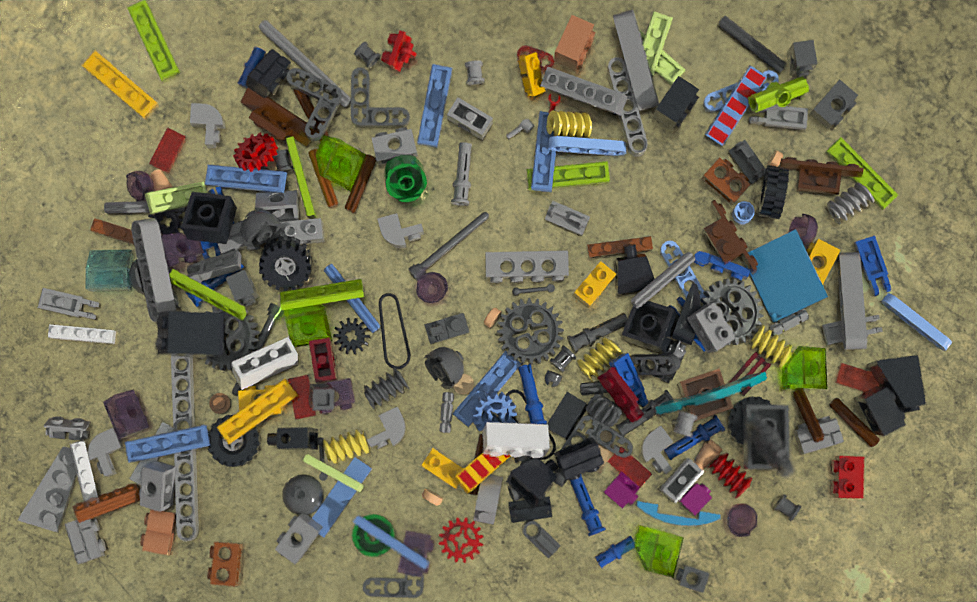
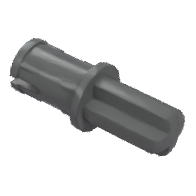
(592, 388)

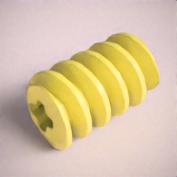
(569, 123)
(771, 346)
(598, 358)
(346, 446)

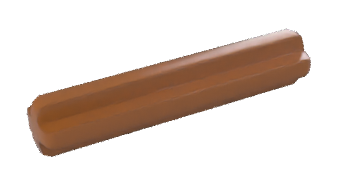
(325, 184)

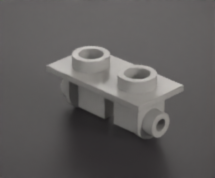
(567, 218)
(58, 427)

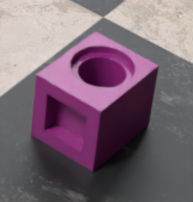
(622, 490)
(695, 498)

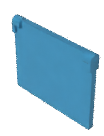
(786, 276)

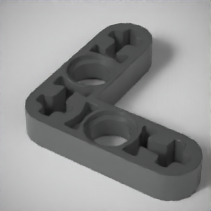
(324, 101)
(370, 112)
(595, 434)
(402, 582)

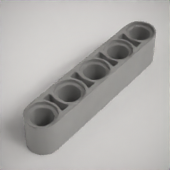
(636, 60)
(628, 116)
(153, 267)
(851, 301)

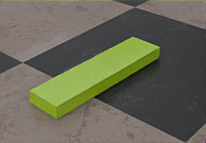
(153, 39)
(844, 154)
(576, 174)
(300, 176)
(207, 294)
(321, 294)

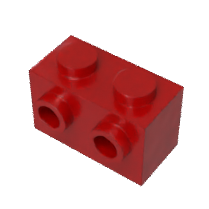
(848, 477)

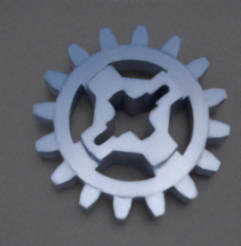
(499, 404)

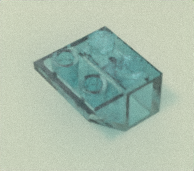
(108, 270)

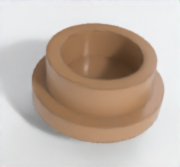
(219, 403)

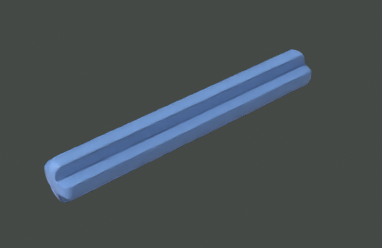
(355, 303)

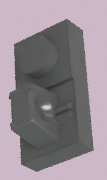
(447, 328)

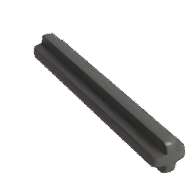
(752, 44)

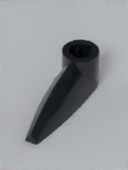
(683, 330)

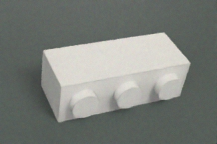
(264, 363)
(515, 439)

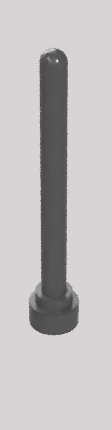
(419, 269)
(274, 313)

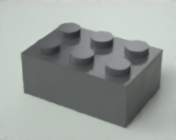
(778, 419)

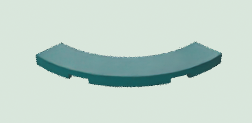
(711, 395)

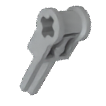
(684, 423)

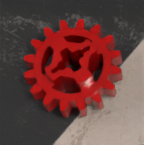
(255, 152)
(470, 542)

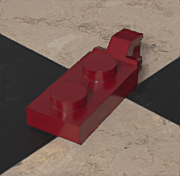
(621, 394)

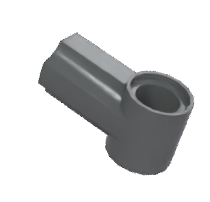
(541, 539)

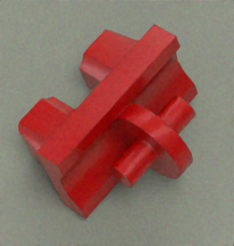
(401, 50)

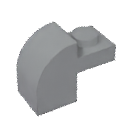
(207, 117)
(394, 235)
(394, 426)
(653, 445)
(101, 447)
(488, 499)

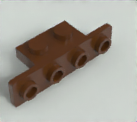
(275, 118)
(820, 176)
(726, 241)

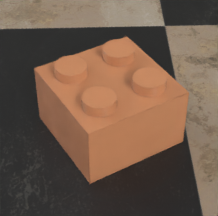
(572, 46)
(701, 384)

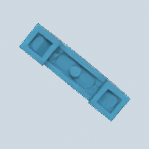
(651, 510)

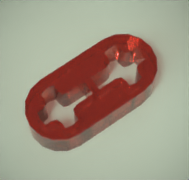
(541, 55)

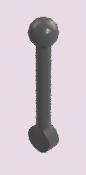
(550, 288)
(322, 476)

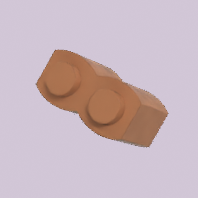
(159, 532)

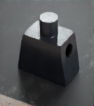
(632, 271)
(300, 438)
(533, 480)

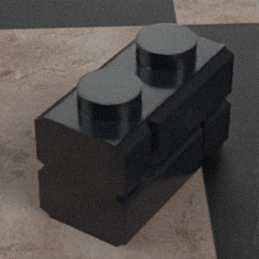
(268, 74)
(579, 459)

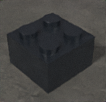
(673, 107)
(209, 217)
(651, 326)
(881, 410)

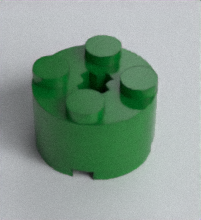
(401, 167)
(365, 544)

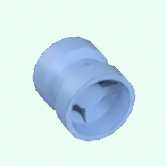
(746, 212)

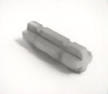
(789, 322)
(446, 412)

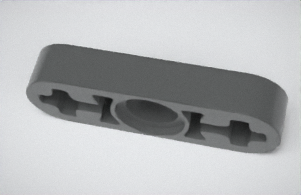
(658, 359)

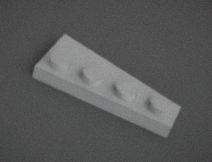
(52, 496)

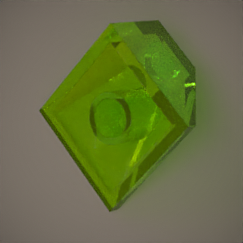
(339, 162)
(307, 324)
(805, 369)
(658, 550)

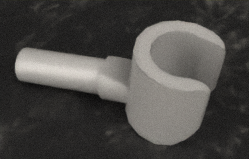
(526, 125)

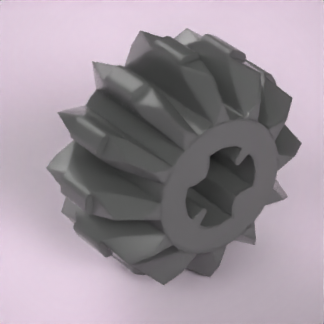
(604, 410)

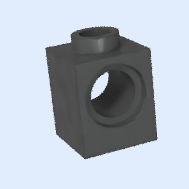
(321, 396)
(699, 585)

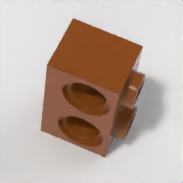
(722, 185)
(231, 564)

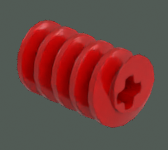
(730, 474)

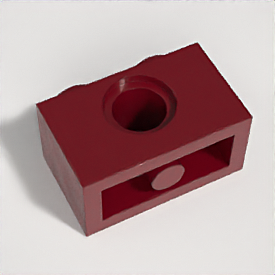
(323, 360)

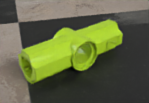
(778, 94)

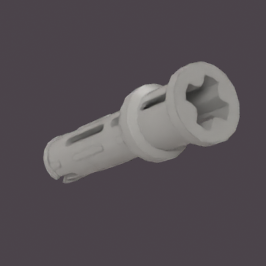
(461, 184)

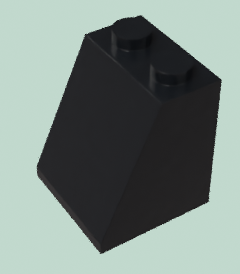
(190, 334)
(903, 378)

